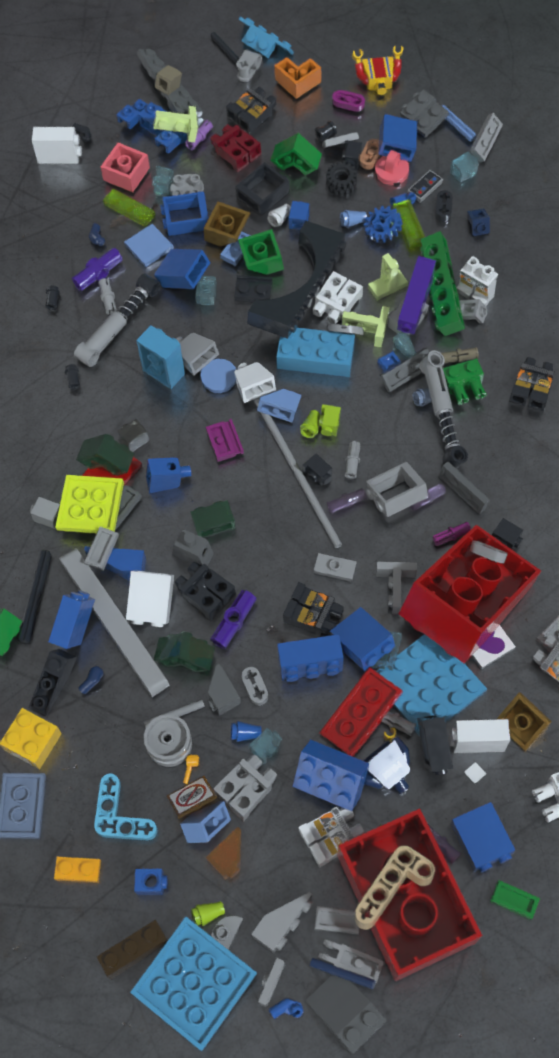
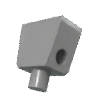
(197, 352)

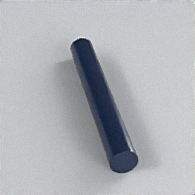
(342, 973)

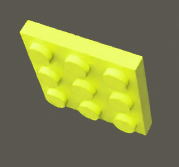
(89, 503)

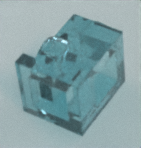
(162, 181)
(206, 290)
(265, 745)

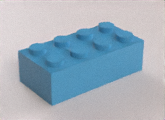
(317, 352)

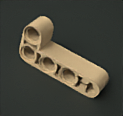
(387, 888)

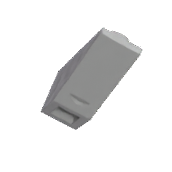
(277, 924)

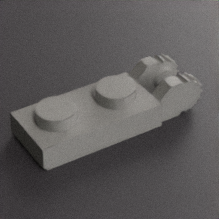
(353, 960)

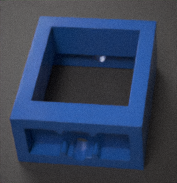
(184, 202)

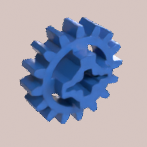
(383, 224)

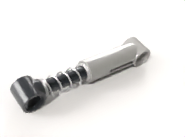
(89, 351)
(432, 367)

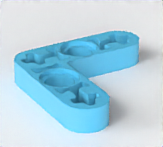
(111, 815)

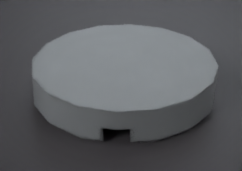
(345, 329)

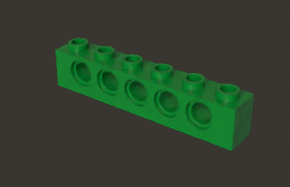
(443, 288)

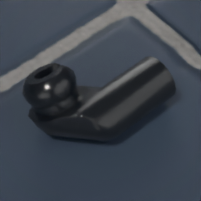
(84, 131)

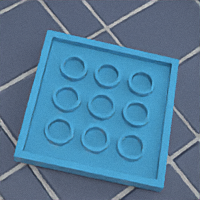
(431, 682)
(194, 983)

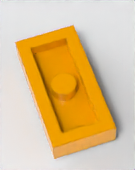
(77, 869)

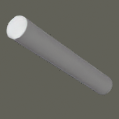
(182, 710)

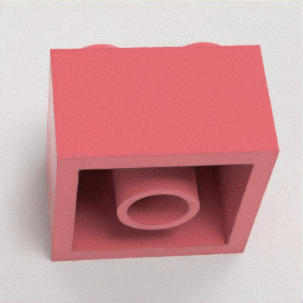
(125, 167)

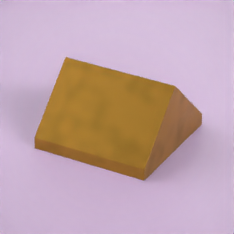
(524, 721)

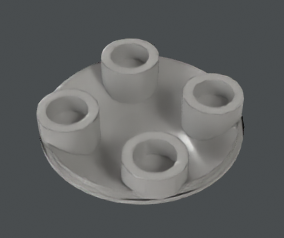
(186, 184)

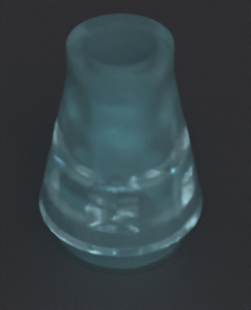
(404, 344)

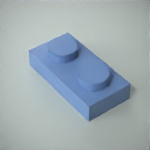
(232, 252)

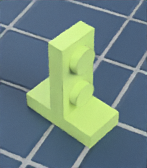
(178, 122)
(390, 280)
(369, 323)

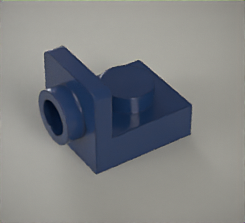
(480, 221)

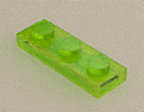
(129, 207)
(411, 227)

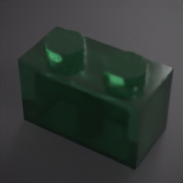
(213, 519)

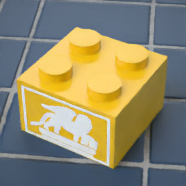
(30, 738)

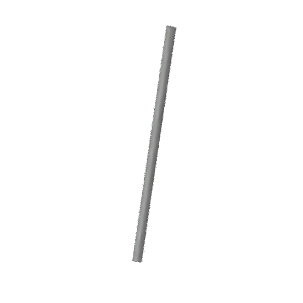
(300, 477)

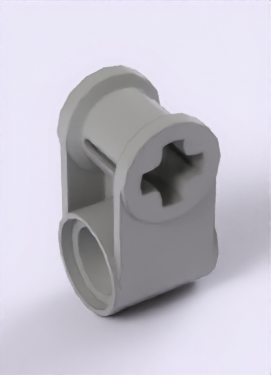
(248, 65)

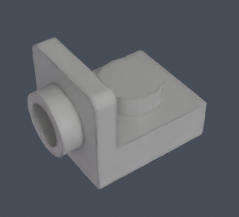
(473, 310)

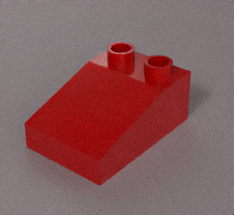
(467, 595)

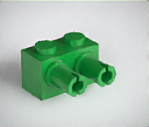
(463, 377)

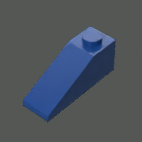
(124, 561)

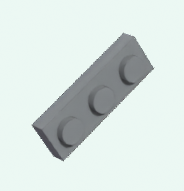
(486, 137)

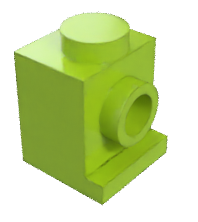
(329, 419)

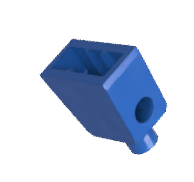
(165, 474)

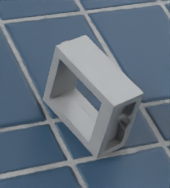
(391, 478)

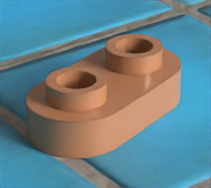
(368, 156)

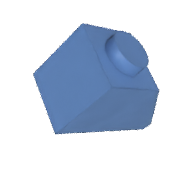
(280, 404)
(205, 823)

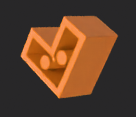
(296, 78)

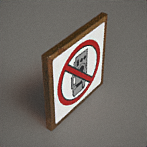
(191, 797)

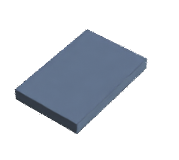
(22, 805)

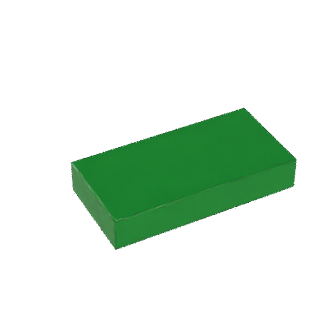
(515, 899)

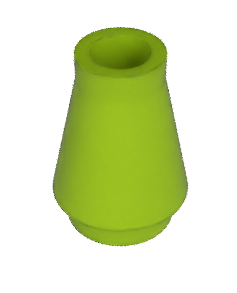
(310, 426)
(207, 912)

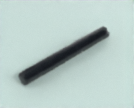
(34, 596)

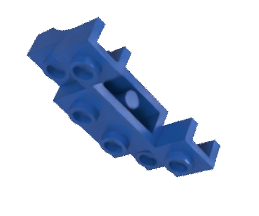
(145, 115)

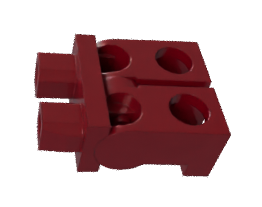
(236, 147)

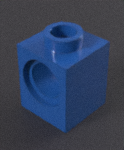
(298, 214)
(141, 877)

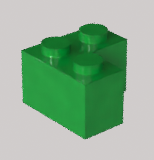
(296, 152)

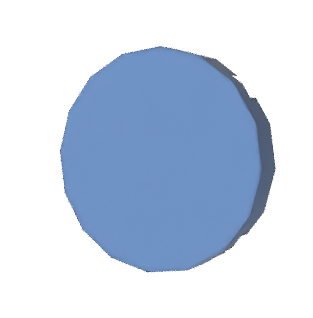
(218, 376)

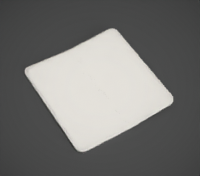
(475, 772)

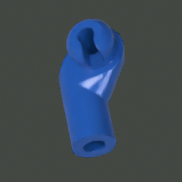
(403, 197)
(287, 1006)

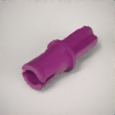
(451, 534)

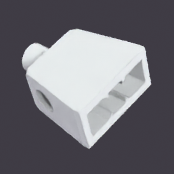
(254, 381)

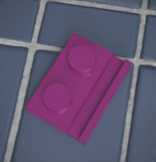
(224, 440)

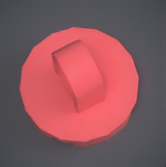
(391, 169)

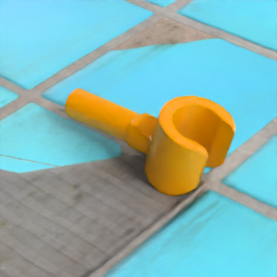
(191, 761)

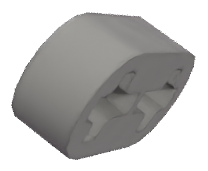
(488, 551)
(250, 688)

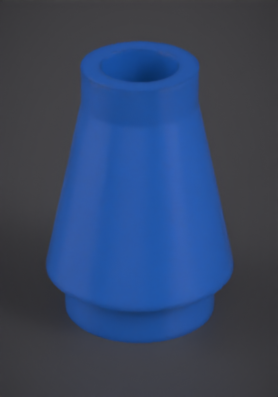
(243, 731)

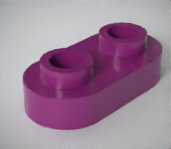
(348, 100)

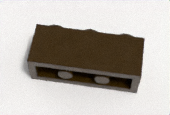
(132, 949)

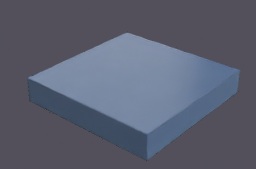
(148, 245)

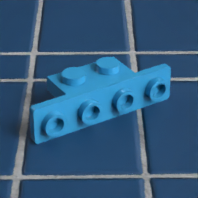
(261, 41)

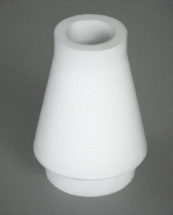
(277, 216)

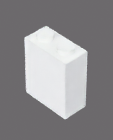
(56, 145)
(149, 598)
(480, 736)

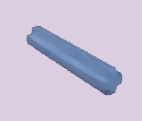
(460, 126)

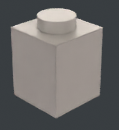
(45, 512)

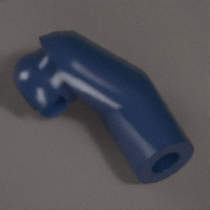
(94, 235)
(92, 679)

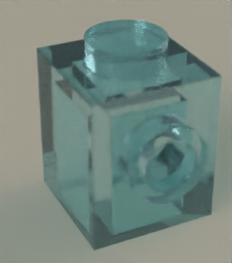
(464, 167)

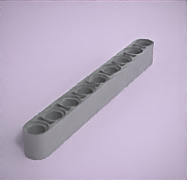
(115, 623)

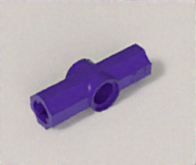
(97, 269)
(227, 629)

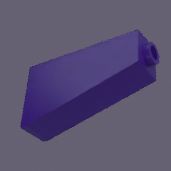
(416, 295)

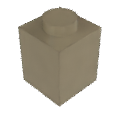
(168, 80)

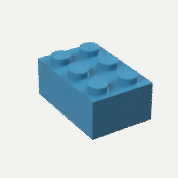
(161, 356)

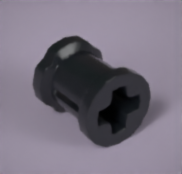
(325, 131)

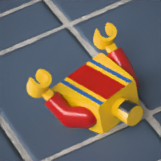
(378, 72)

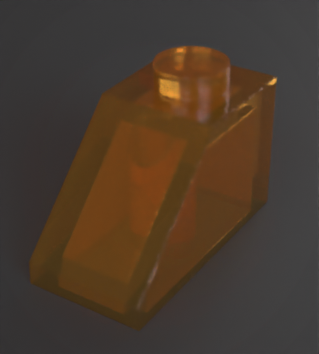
(227, 855)

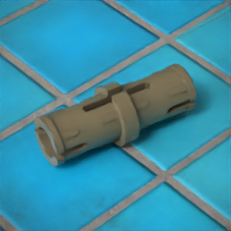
(471, 354)

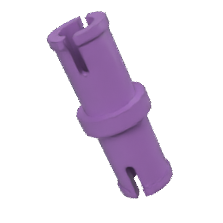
(201, 134)

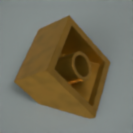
(225, 224)

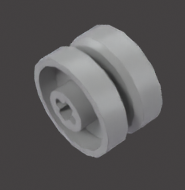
(157, 736)

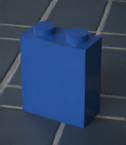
(398, 135)
(182, 268)
(71, 619)
(363, 638)
(483, 837)

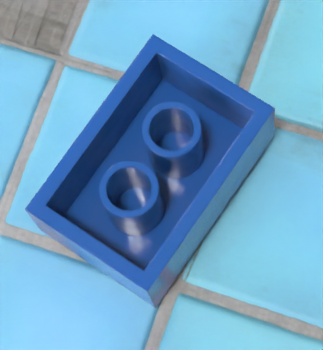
(310, 658)
(331, 775)

